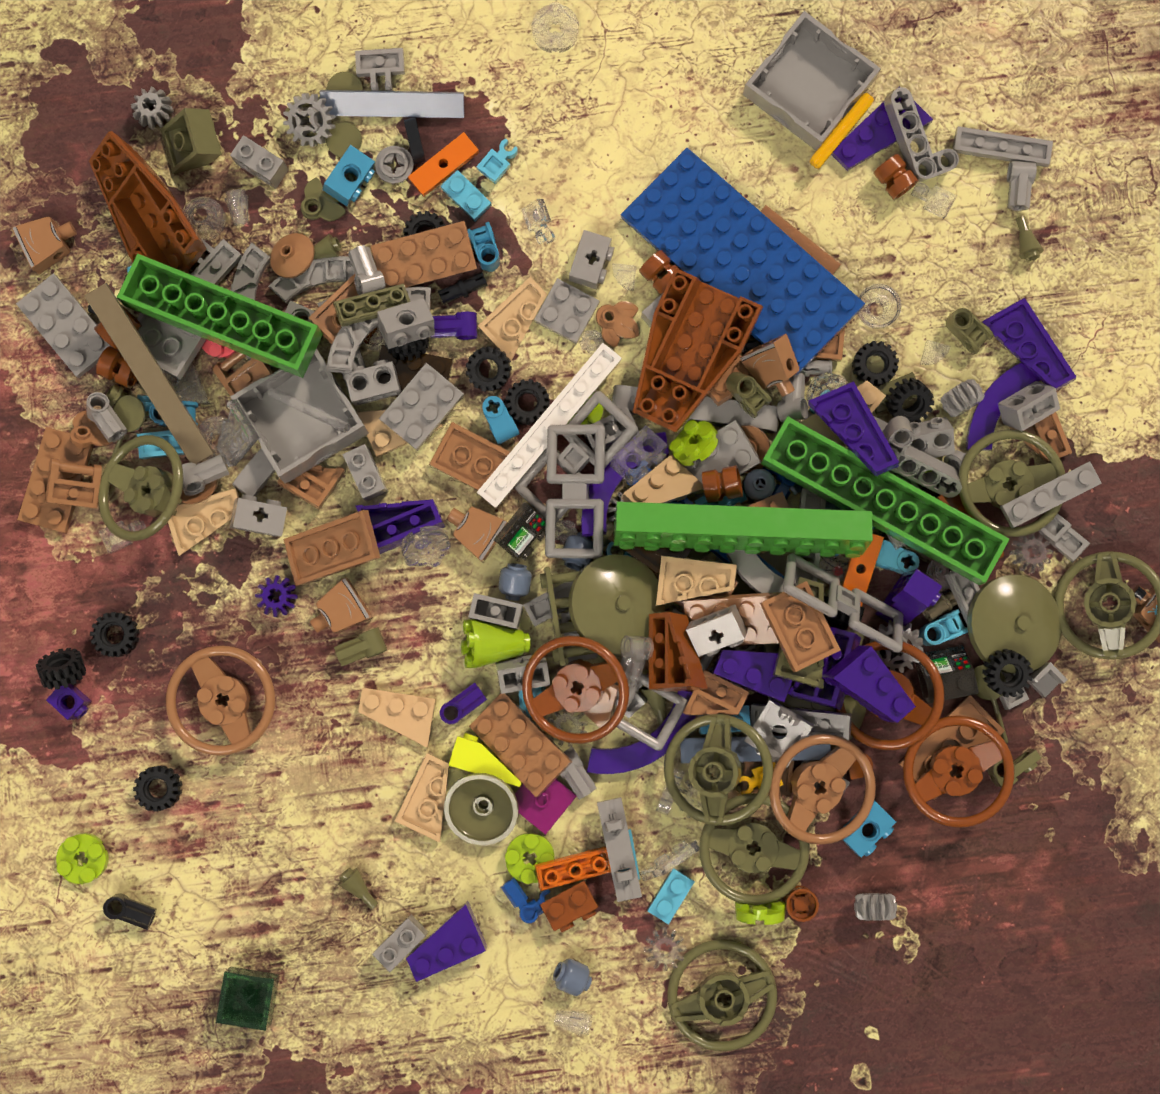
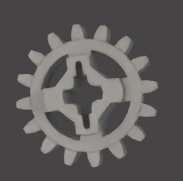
(319, 118)
(900, 659)

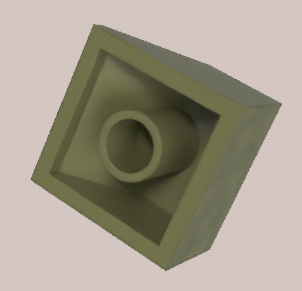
(190, 140)

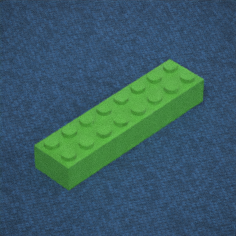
(220, 315)

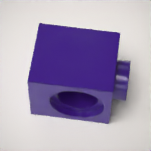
(59, 698)

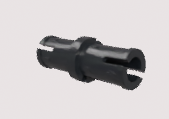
(462, 288)

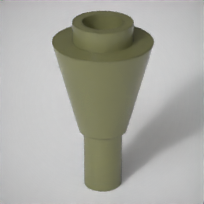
(1028, 244)
(327, 247)
(656, 702)
(353, 882)

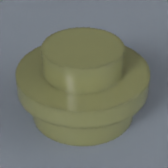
(115, 394)

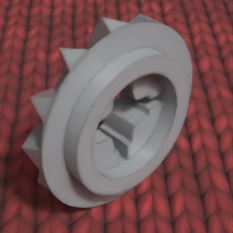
(386, 157)

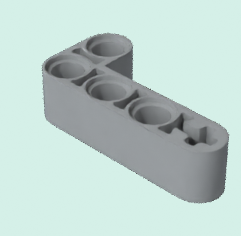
(917, 134)
(942, 478)

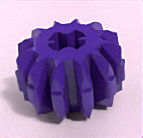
(268, 593)

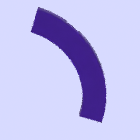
(987, 411)
(606, 489)
(637, 754)

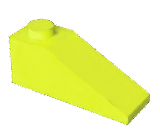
(477, 758)

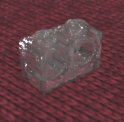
(634, 452)

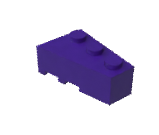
(397, 520)
(752, 671)
(870, 683)
(830, 695)
(448, 945)

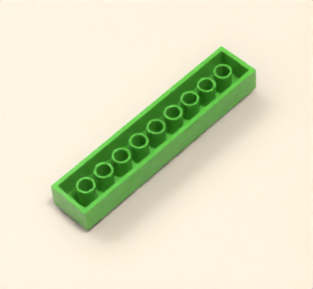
(895, 504)
(742, 529)

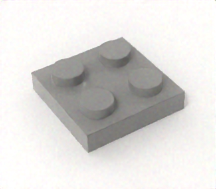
(566, 311)

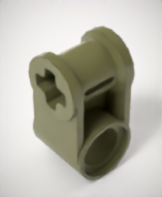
(970, 331)
(750, 396)

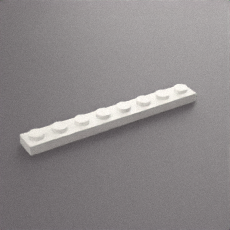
(558, 413)

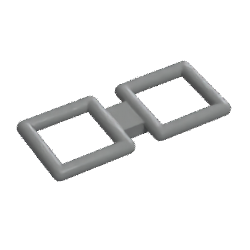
(577, 453)
(575, 491)
(844, 601)
(672, 720)

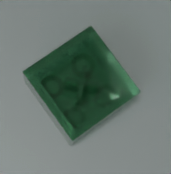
(247, 998)

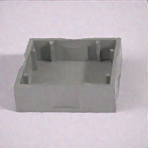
(810, 81)
(290, 437)

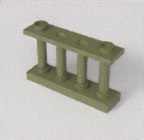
(547, 581)

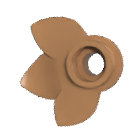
(621, 324)
(86, 432)

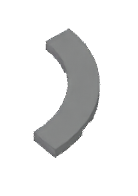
(320, 272)
(249, 273)
(351, 336)
(755, 572)

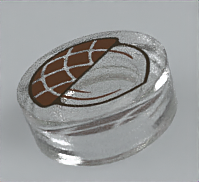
(374, 340)

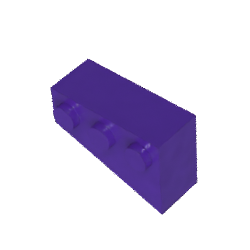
(912, 595)

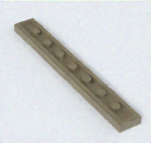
(149, 374)

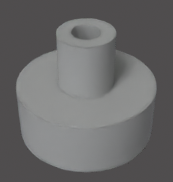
(955, 459)

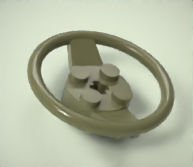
(1023, 480)
(145, 488)
(1113, 622)
(717, 752)
(770, 854)
(704, 1003)

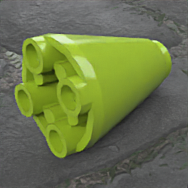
(491, 643)

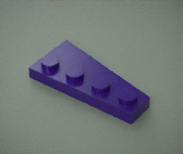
(872, 136)
(1029, 341)
(855, 425)

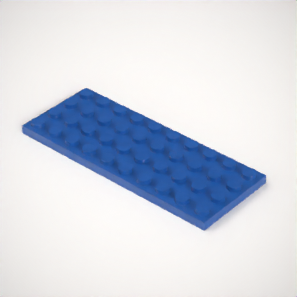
(739, 250)

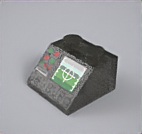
(521, 533)
(955, 671)

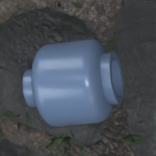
(751, 489)
(578, 542)
(515, 581)
(572, 977)

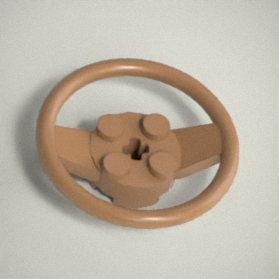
(213, 685)
(829, 772)

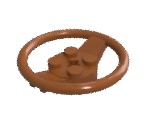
(566, 695)
(921, 714)
(971, 762)

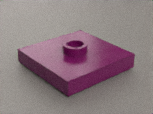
(546, 808)

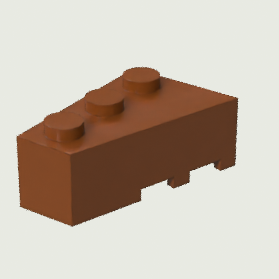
(674, 659)

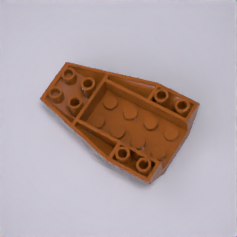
(144, 207)
(690, 347)

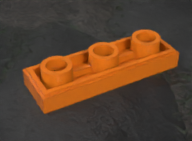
(454, 154)
(861, 580)
(558, 871)

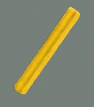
(841, 130)

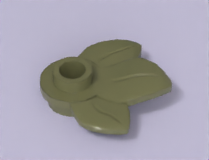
(326, 205)

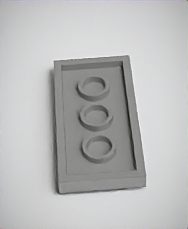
(64, 324)

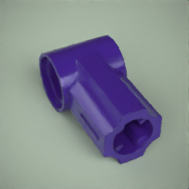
(461, 325)
(464, 702)

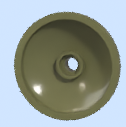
(477, 822)

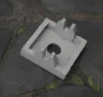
(778, 714)

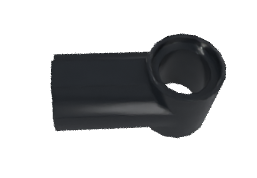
(132, 911)

